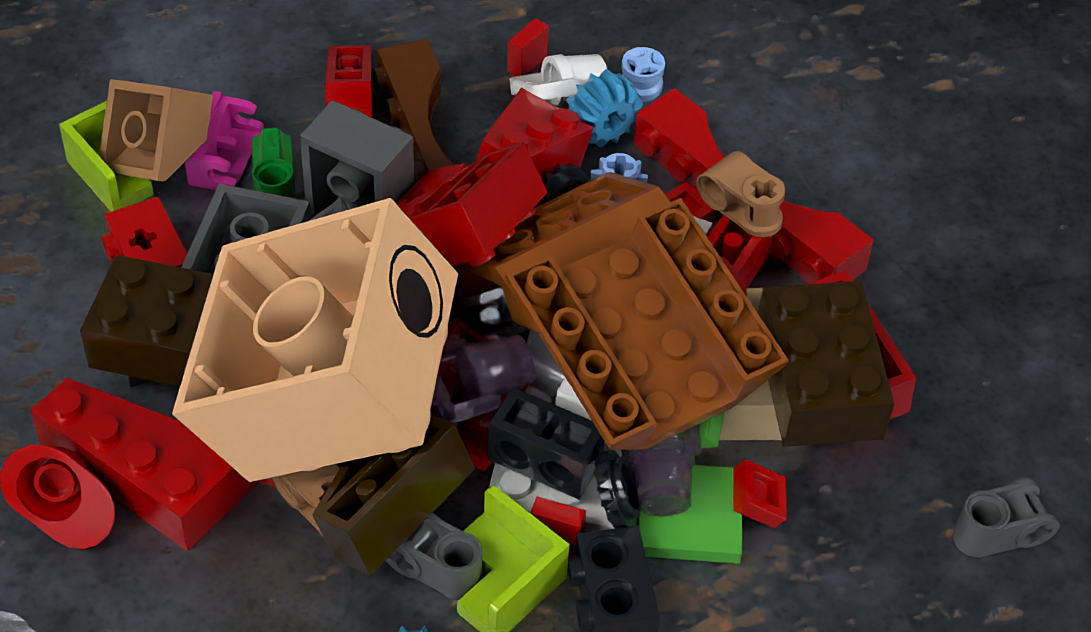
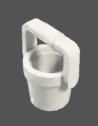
(559, 77)

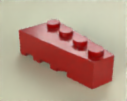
(143, 459)

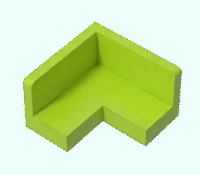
(82, 147)
(520, 561)

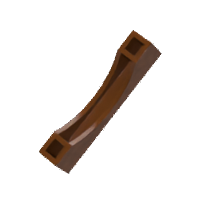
(412, 90)

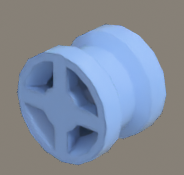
(645, 71)

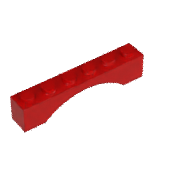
(809, 241)

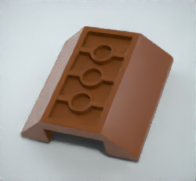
(566, 228)
(650, 330)

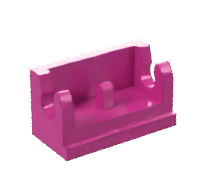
(228, 144)

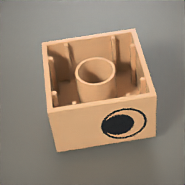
(319, 343)

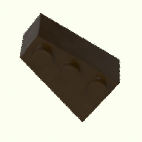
(389, 495)

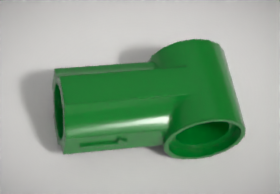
(273, 163)

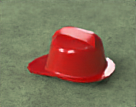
(58, 494)

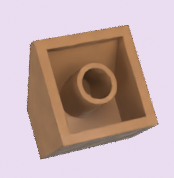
(152, 128)

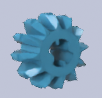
(607, 105)

